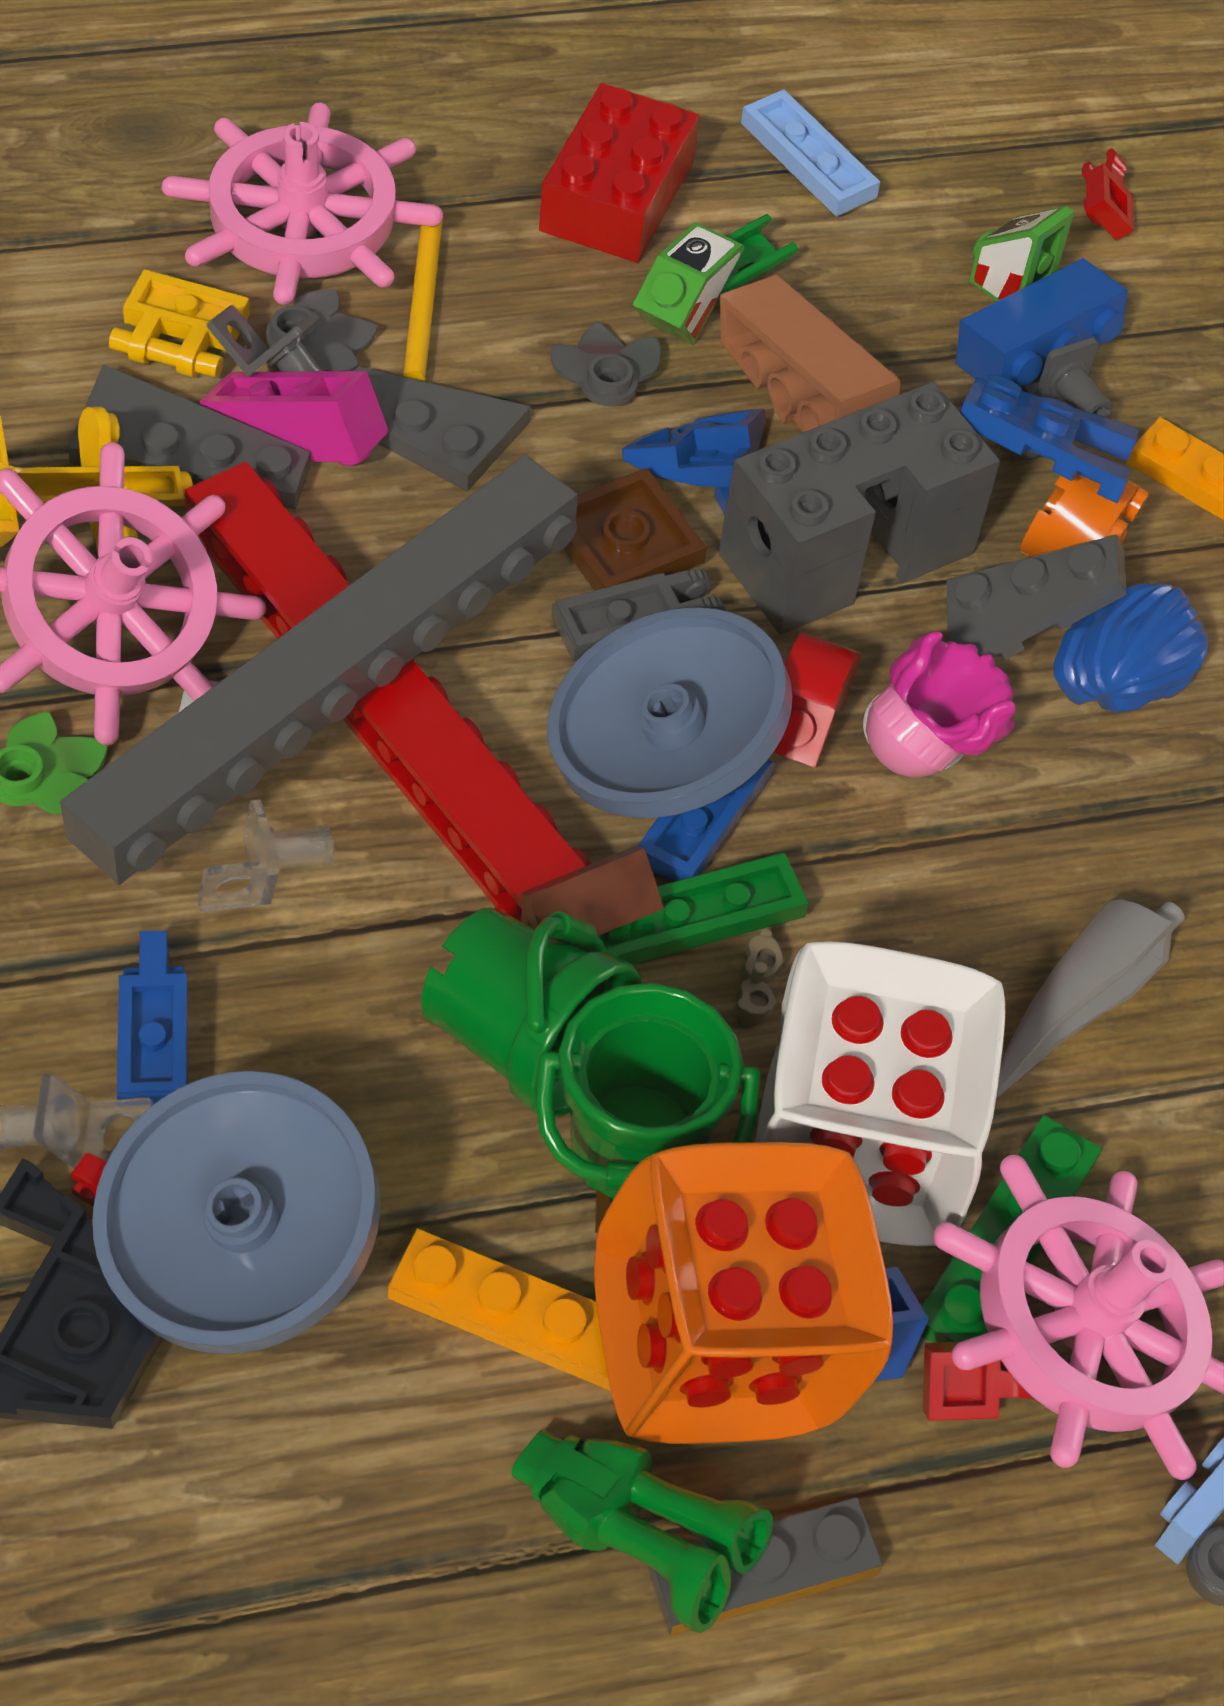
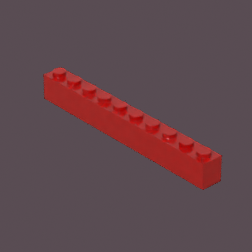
(407, 724)

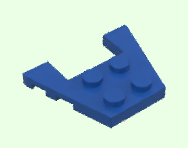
(1048, 428)

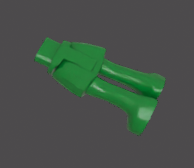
(601, 1487)

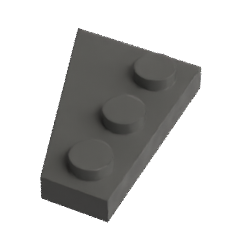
(445, 427)
(1023, 597)

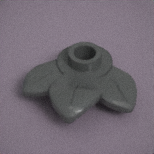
(332, 338)
(605, 366)

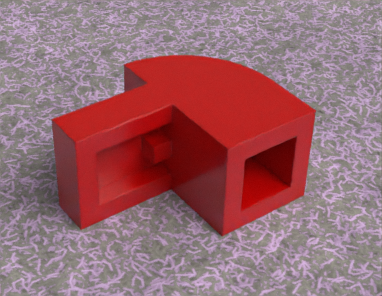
(820, 684)

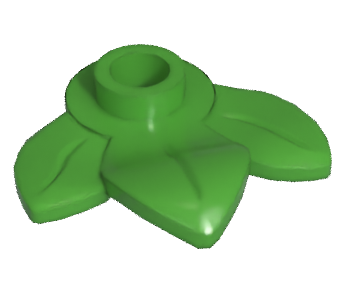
(48, 762)

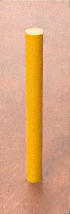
(422, 302)

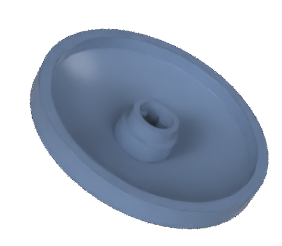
(670, 712)
(236, 1212)

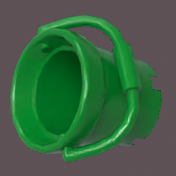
(518, 989)
(642, 1077)

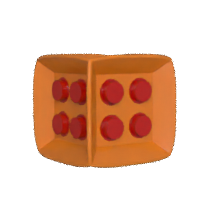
(740, 1292)

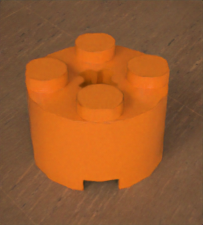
(1081, 515)

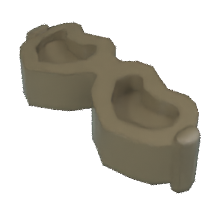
(761, 966)

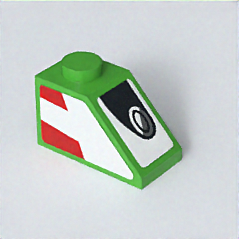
(1020, 252)
(687, 282)

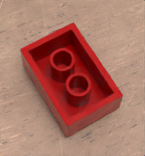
(618, 172)

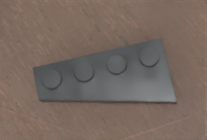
(173, 431)

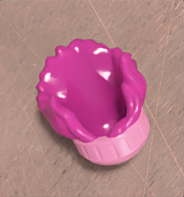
(939, 706)

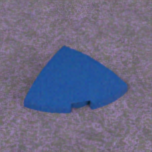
(701, 450)

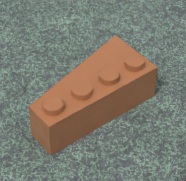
(800, 355)

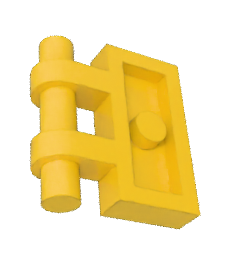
(178, 310)

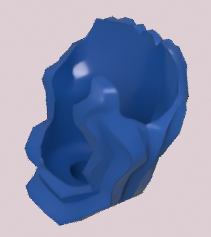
(1132, 650)

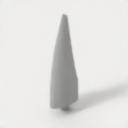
(1096, 974)

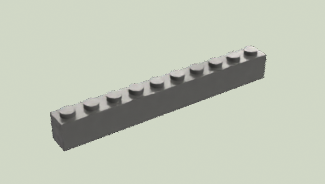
(317, 671)

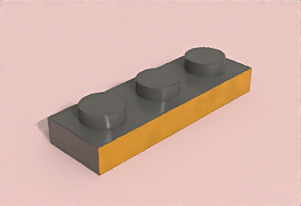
(801, 1559)

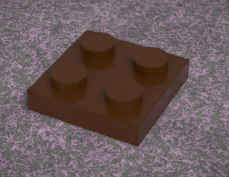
(631, 533)

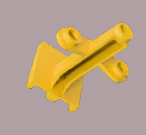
(95, 430)

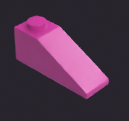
(316, 410)

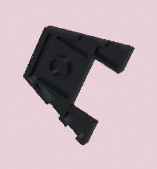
(70, 1342)

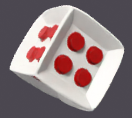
(897, 1070)

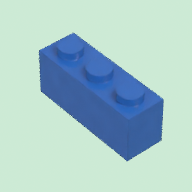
(1056, 311)

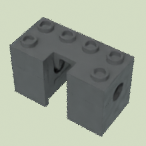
(809, 504)

